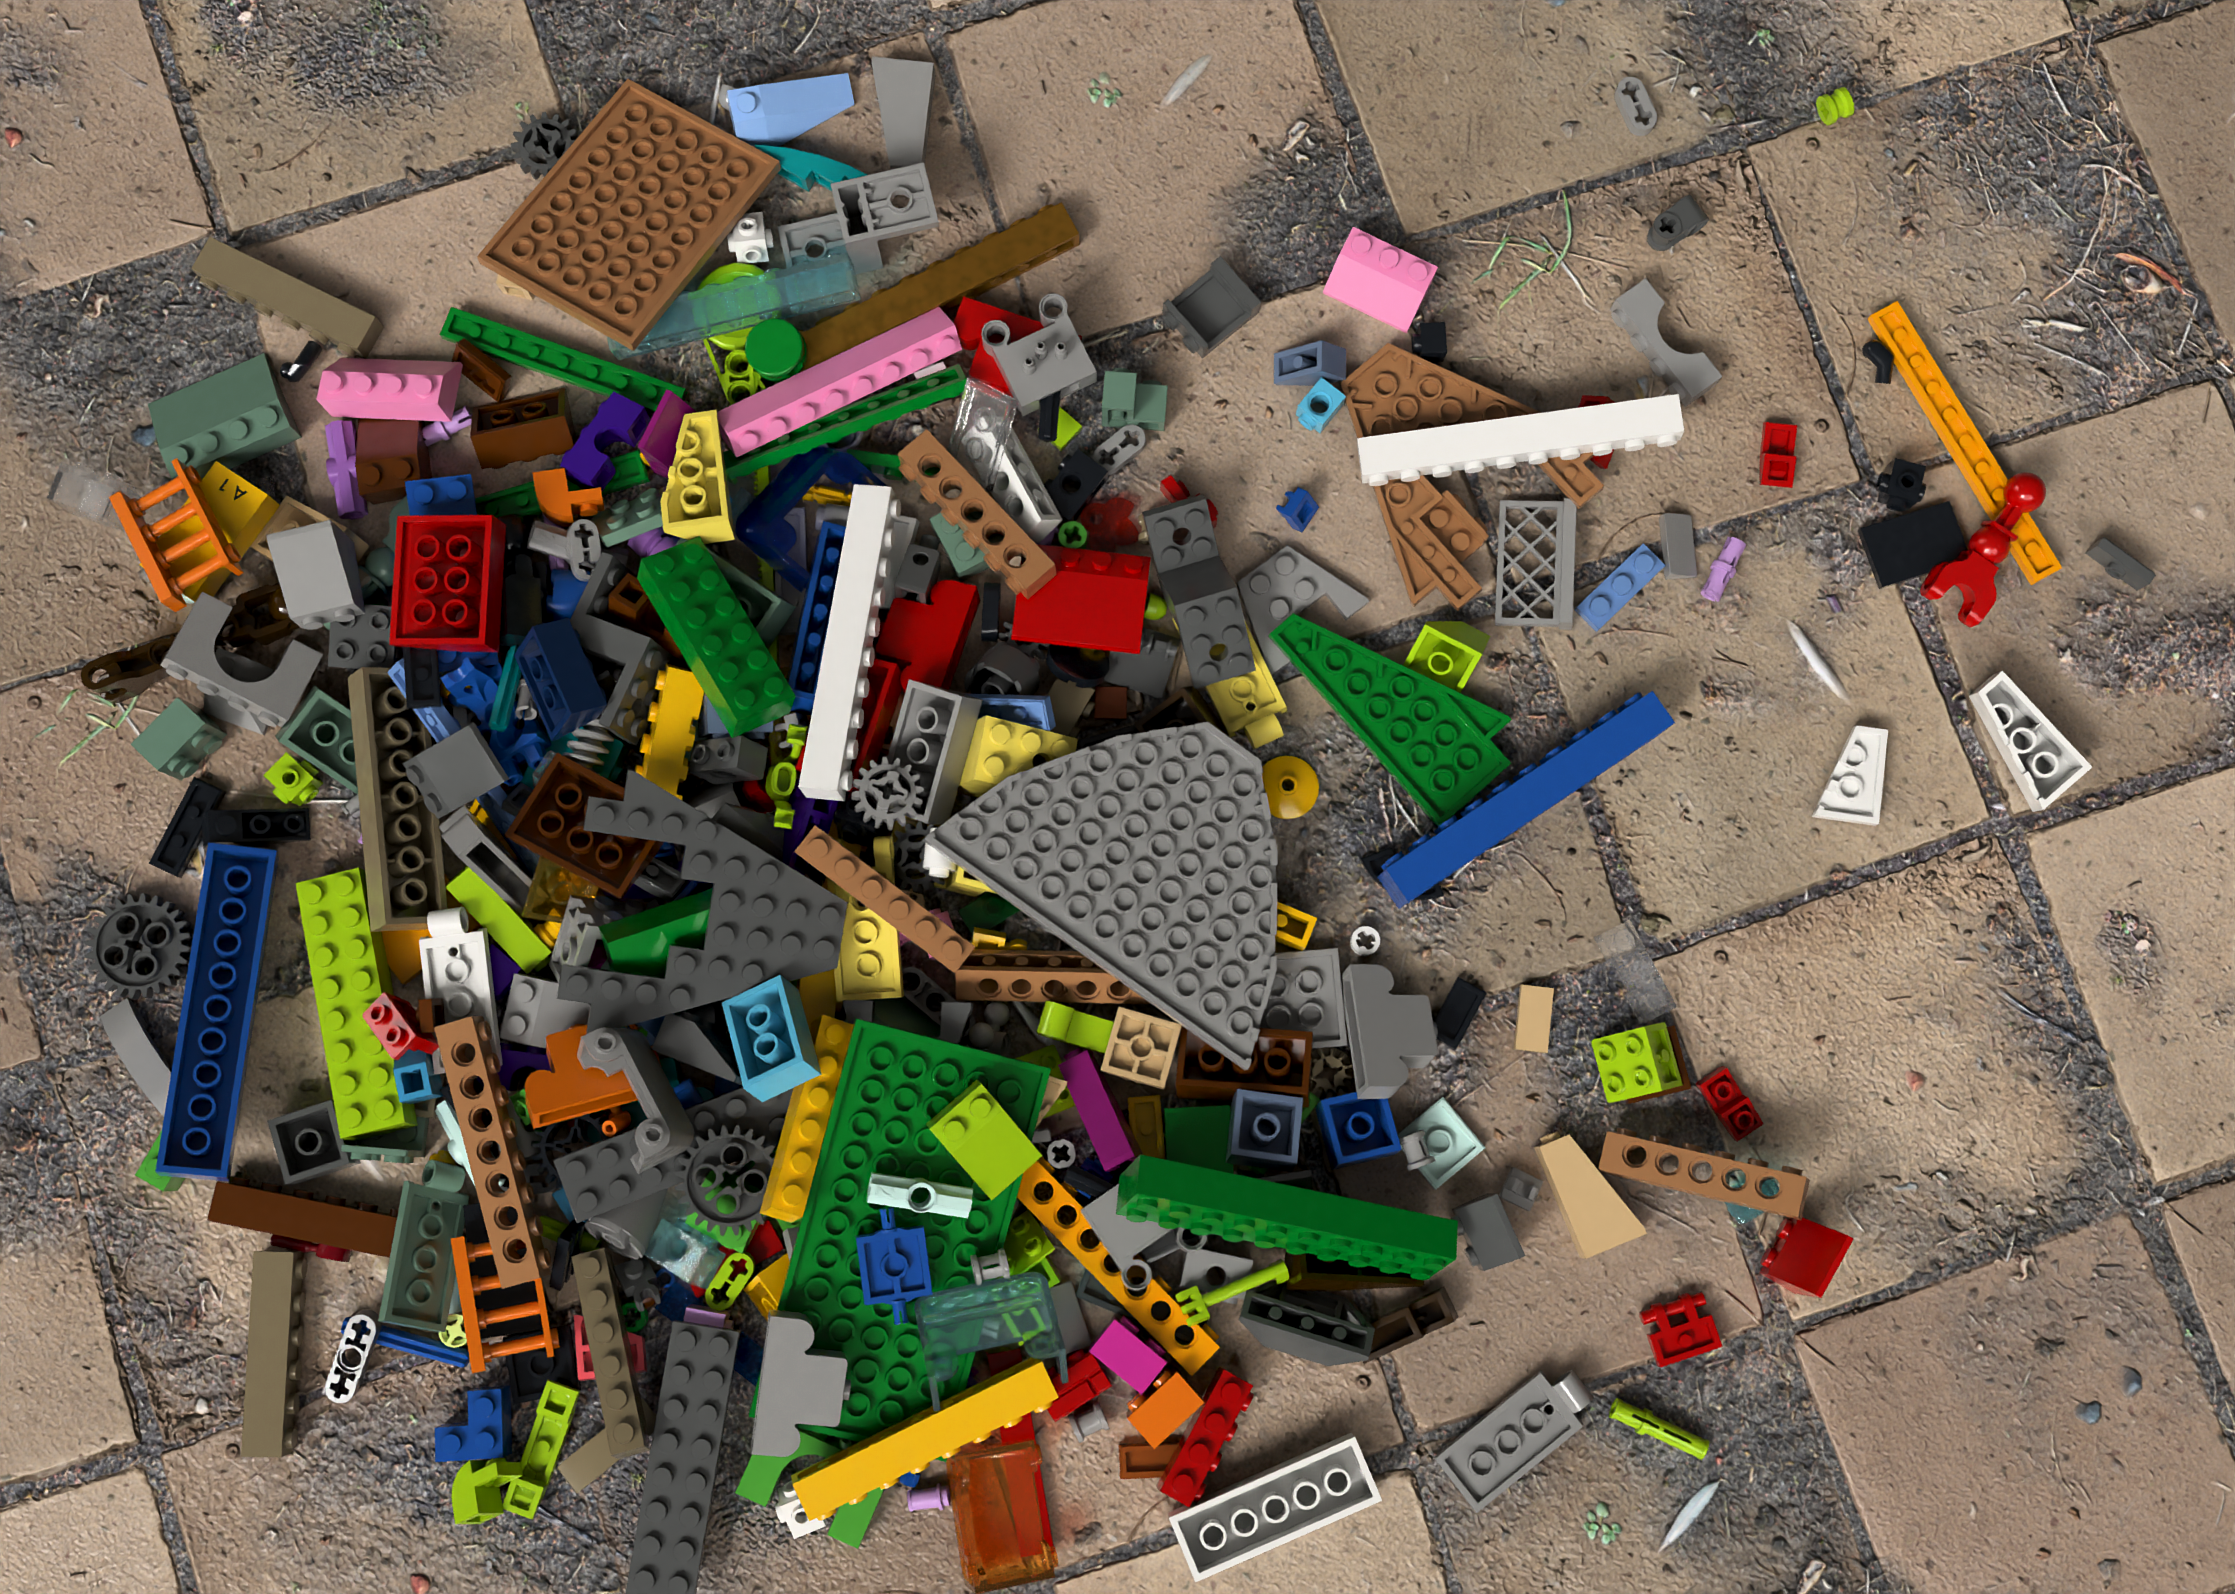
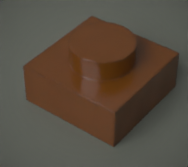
(430, 1014)

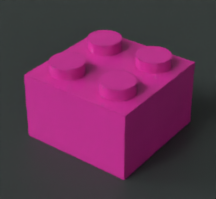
(1129, 1354)

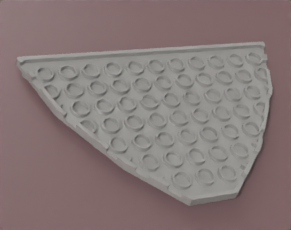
(1148, 865)

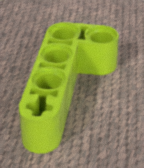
(1074, 1027)

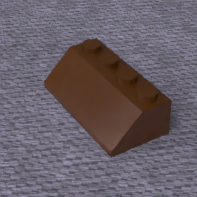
(1278, 1066)

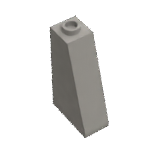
(905, 107)

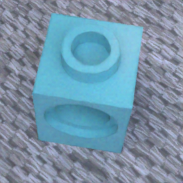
(1322, 393)

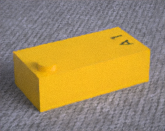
(242, 515)

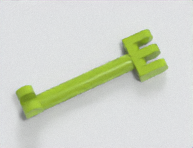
(1275, 1270)

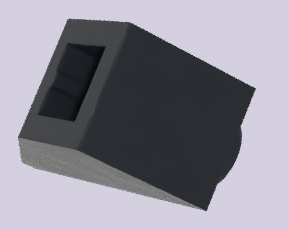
(255, 826)

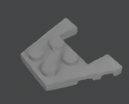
(1287, 586)

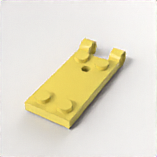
(869, 945)

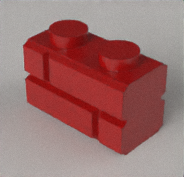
(1085, 1382)

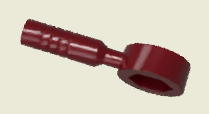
(321, 1250)

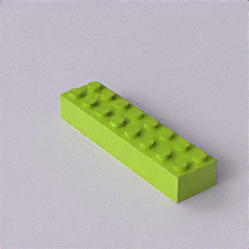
(347, 978)

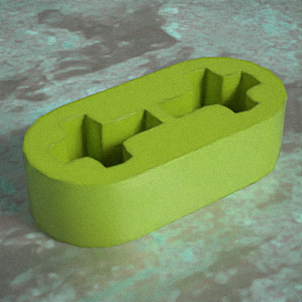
(723, 1276)

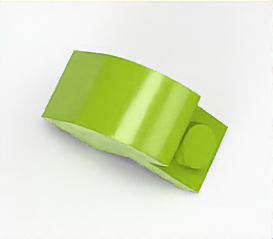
(477, 1489)

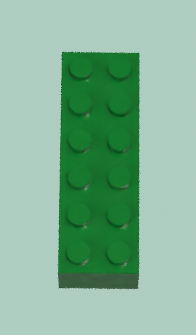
(715, 636)

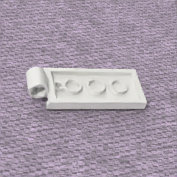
(461, 979)

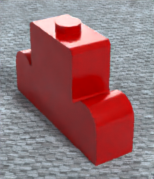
(969, 323)
(929, 638)

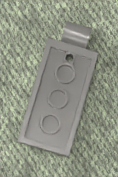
(1514, 1437)

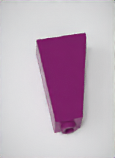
(1099, 1111)

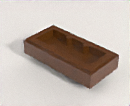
(482, 370)

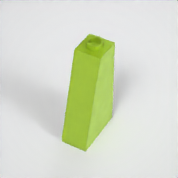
(502, 922)

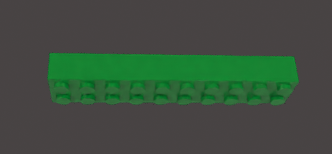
(1286, 1217)

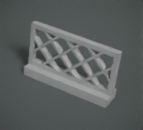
(1564, 564)

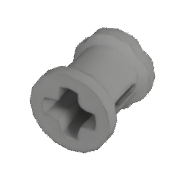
(1416, 1150)
(1051, 1155)
(984, 1274)
(1088, 1422)

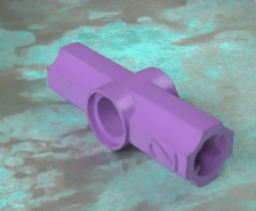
(342, 470)

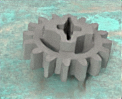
(875, 789)

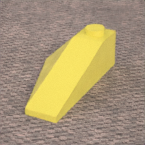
(697, 485)

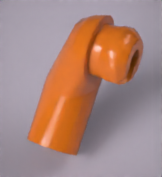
(616, 1122)

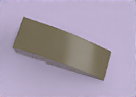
(595, 1457)

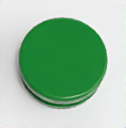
(776, 349)

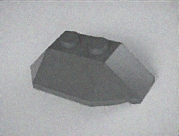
(1307, 1324)

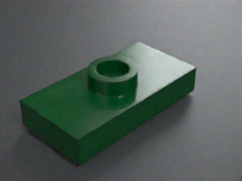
(987, 912)

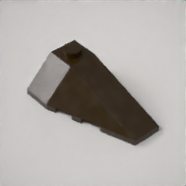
(1313, 1274)

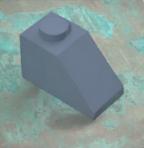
(1309, 363)

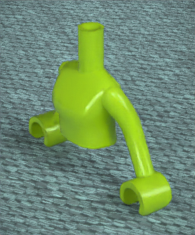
(782, 778)

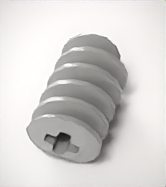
(589, 744)

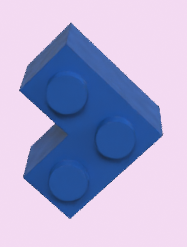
(486, 1432)

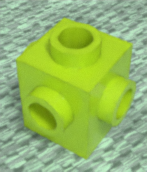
(294, 780)

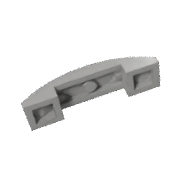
(138, 1051)

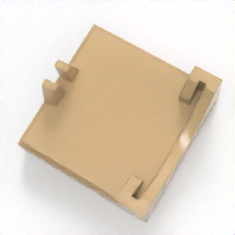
(1141, 1048)

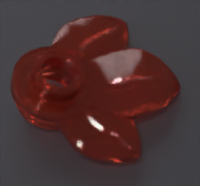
(1115, 525)

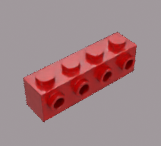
(1204, 1437)

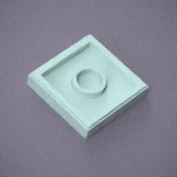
(1446, 1139)

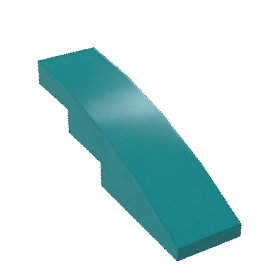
(807, 168)

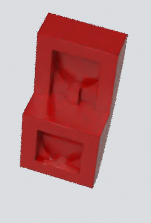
(1777, 455)

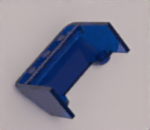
(763, 521)

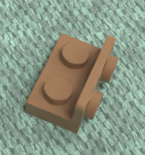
(1456, 527)

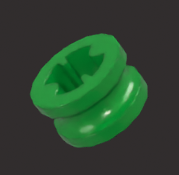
(641, 1323)

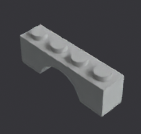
(1684, 373)

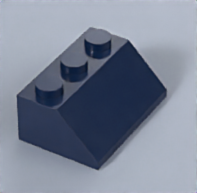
(560, 677)

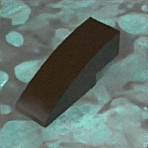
(1411, 1322)

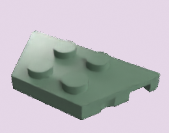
(629, 518)

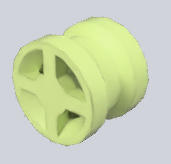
(454, 1330)

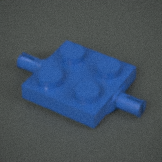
(893, 1265)

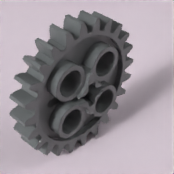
(112, 936)
(711, 1156)

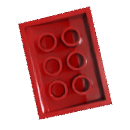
(448, 582)
(1089, 603)

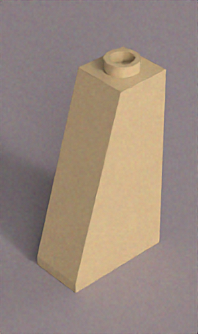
(1585, 1198)

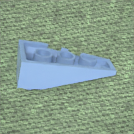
(787, 109)

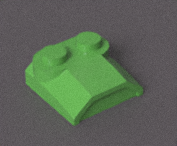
(727, 1205)

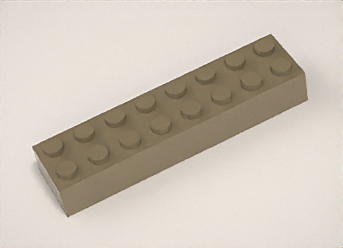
(397, 828)

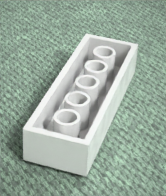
(1274, 1507)

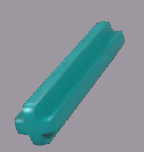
(506, 692)

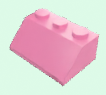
(1380, 279)

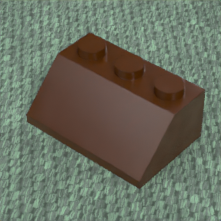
(522, 428)

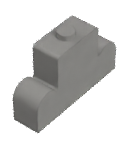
(487, 857)
(1384, 1030)
(795, 1385)

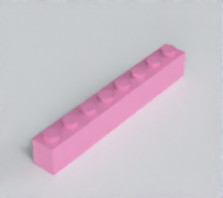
(838, 381)

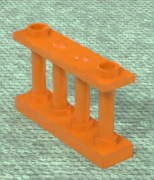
(144, 536)
(477, 1319)

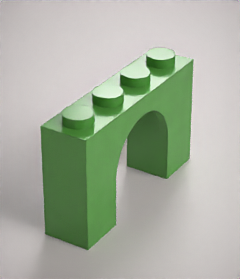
(765, 1472)

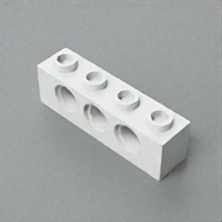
(1023, 493)

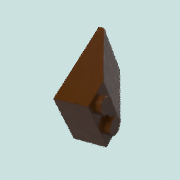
(388, 456)

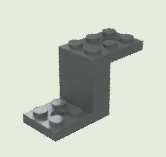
(1199, 591)
(620, 649)

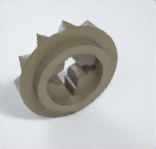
(1342, 1079)

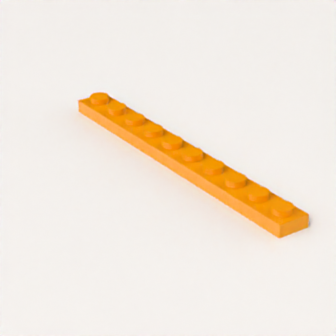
(1960, 436)

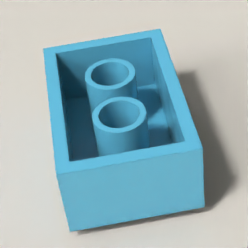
(771, 1038)

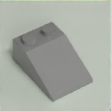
(536, 1011)

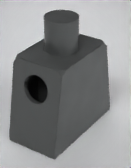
(919, 571)

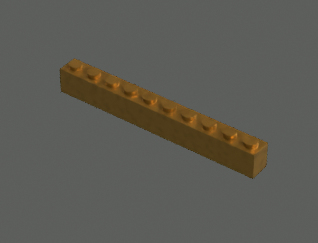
(944, 283)

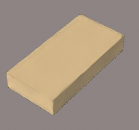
(1533, 1018)

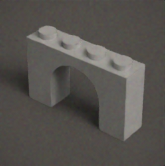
(194, 659)

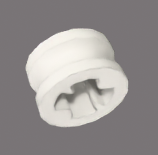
(1367, 930)

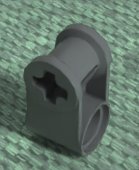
(1676, 224)

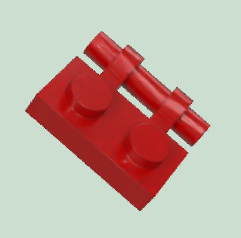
(1684, 1339)

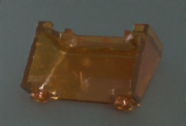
(999, 1515)

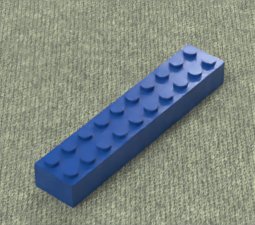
(1532, 794)
(217, 1013)

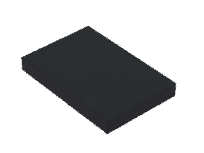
(1912, 544)

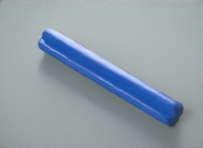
(416, 1345)

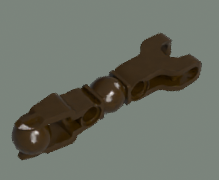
(140, 667)

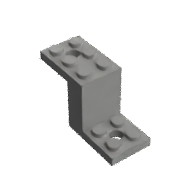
(864, 218)

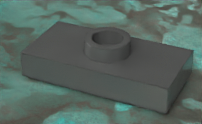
(2120, 564)

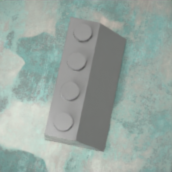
(935, 739)

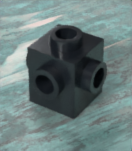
(1901, 485)
(851, 824)

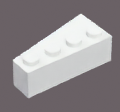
(2029, 743)

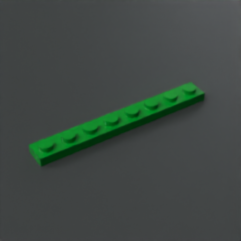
(556, 360)
(851, 419)

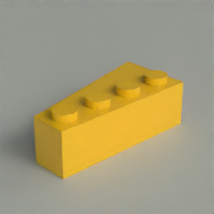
(671, 728)

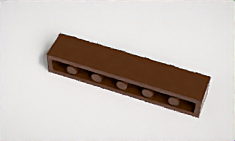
(303, 1216)

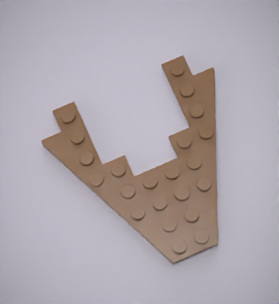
(1408, 393)

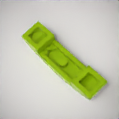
(542, 1449)

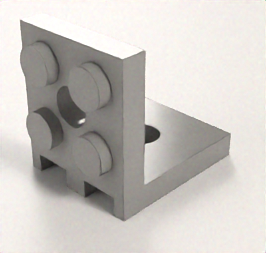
(580, 928)

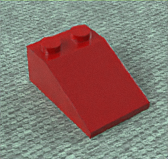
(1805, 1256)

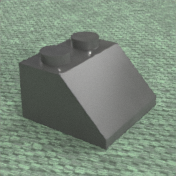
(1487, 1232)

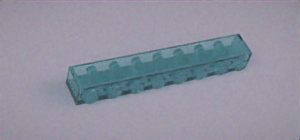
(749, 301)

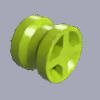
(1835, 106)

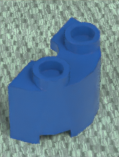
(566, 594)

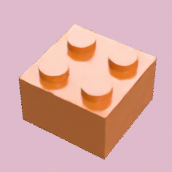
(1163, 1406)

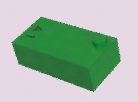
(642, 940)

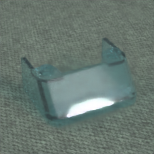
(985, 1318)

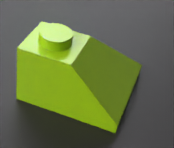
(1447, 652)

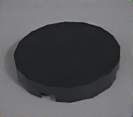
(1077, 664)

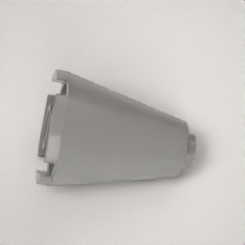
(628, 1226)

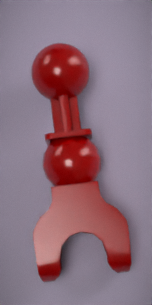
(1975, 569)

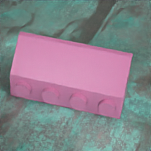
(390, 389)

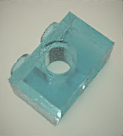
(696, 1265)

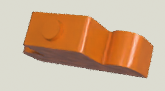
(570, 1088)

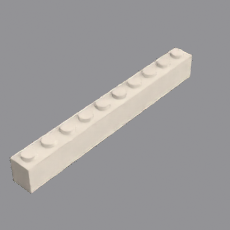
(1520, 439)
(849, 643)

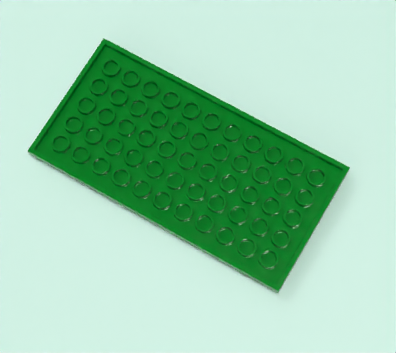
(878, 1125)

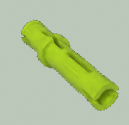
(1623, 1412)

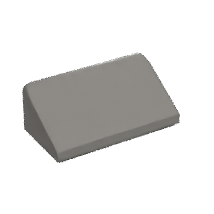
(1677, 546)
(1070, 1317)

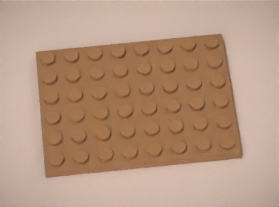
(629, 214)

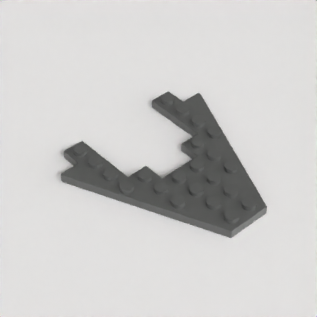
(758, 925)

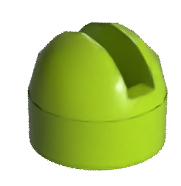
(1155, 607)

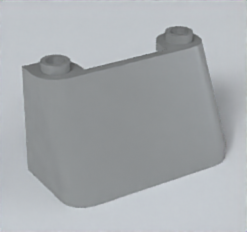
(667, 1126)

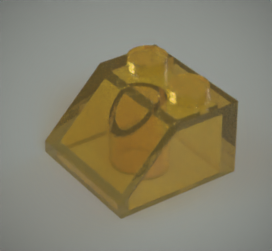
(552, 890)

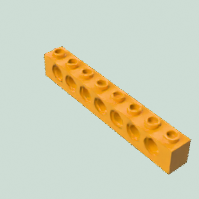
(1189, 1356)

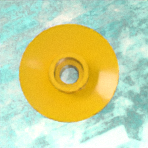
(1297, 801)

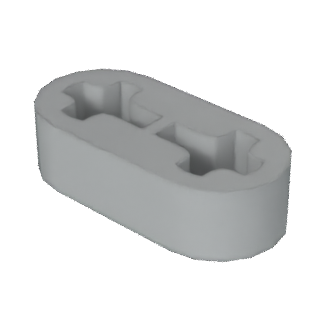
(1629, 107)
(1114, 444)
(576, 550)

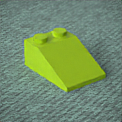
(984, 1139)

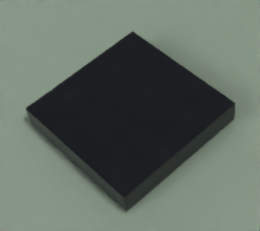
(531, 1369)

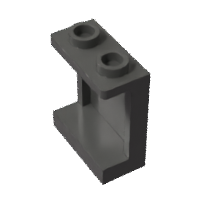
(1211, 309)

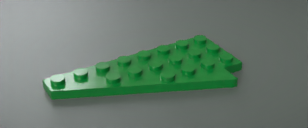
(1414, 726)

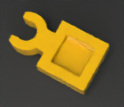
(995, 940)

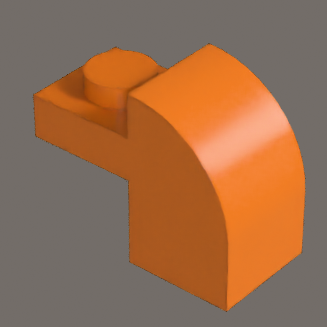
(560, 504)

